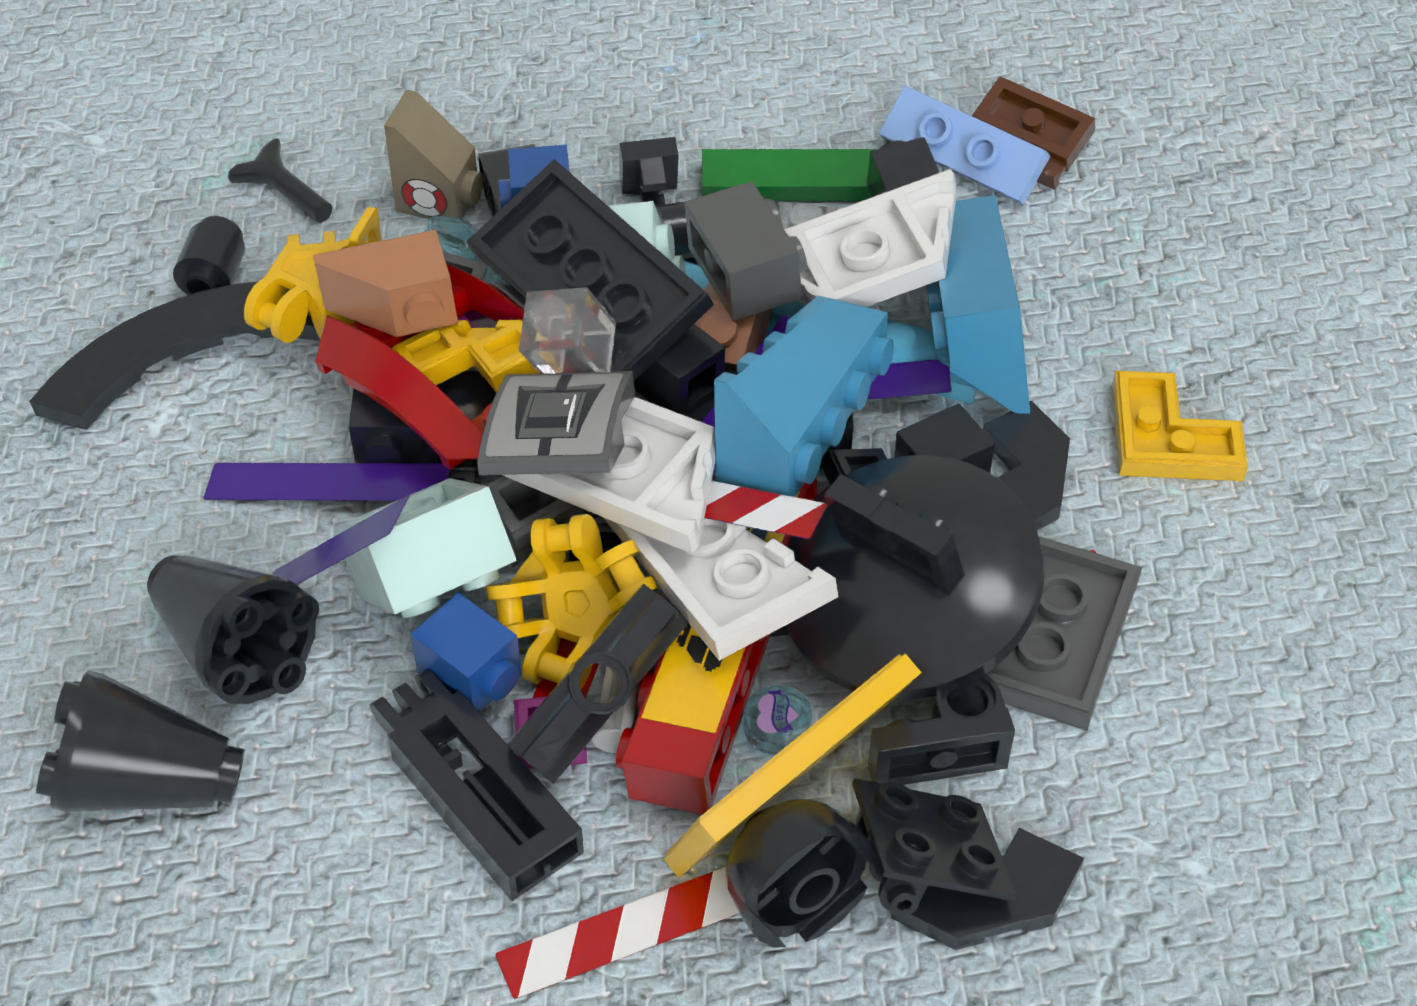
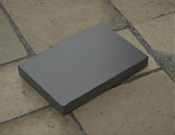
(1072, 637)

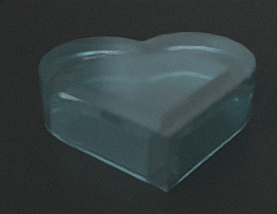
(453, 235)

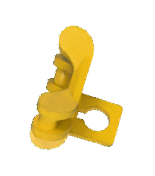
(296, 271)
(575, 595)

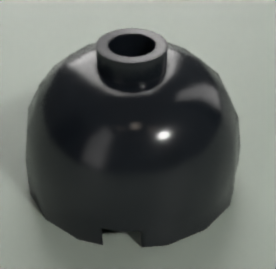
(797, 870)

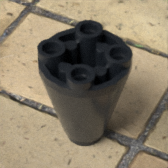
(235, 625)
(133, 753)

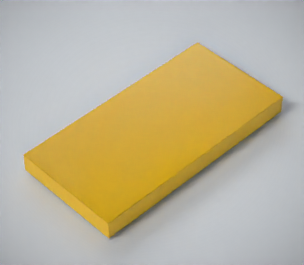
(790, 765)

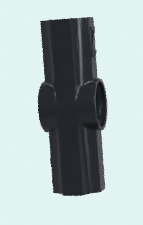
(629, 648)

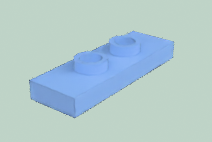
(967, 145)

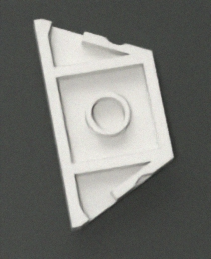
(880, 243)
(656, 482)

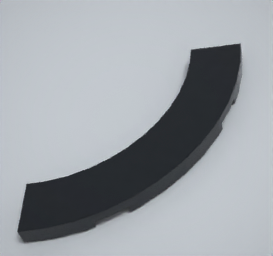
(120, 357)

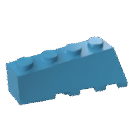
(978, 306)
(797, 395)

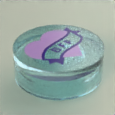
(776, 718)

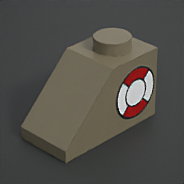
(430, 162)

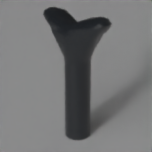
(269, 169)

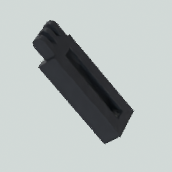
(498, 811)

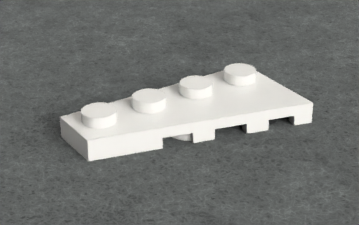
(732, 584)

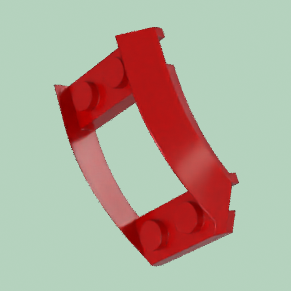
(388, 378)

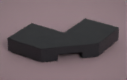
(1037, 459)
(1042, 881)

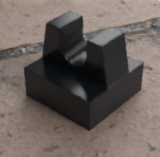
(649, 168)

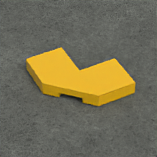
(457, 347)

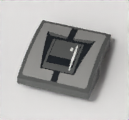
(556, 423)

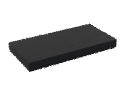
(568, 238)

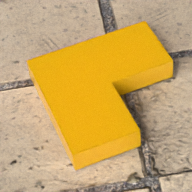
(1161, 444)

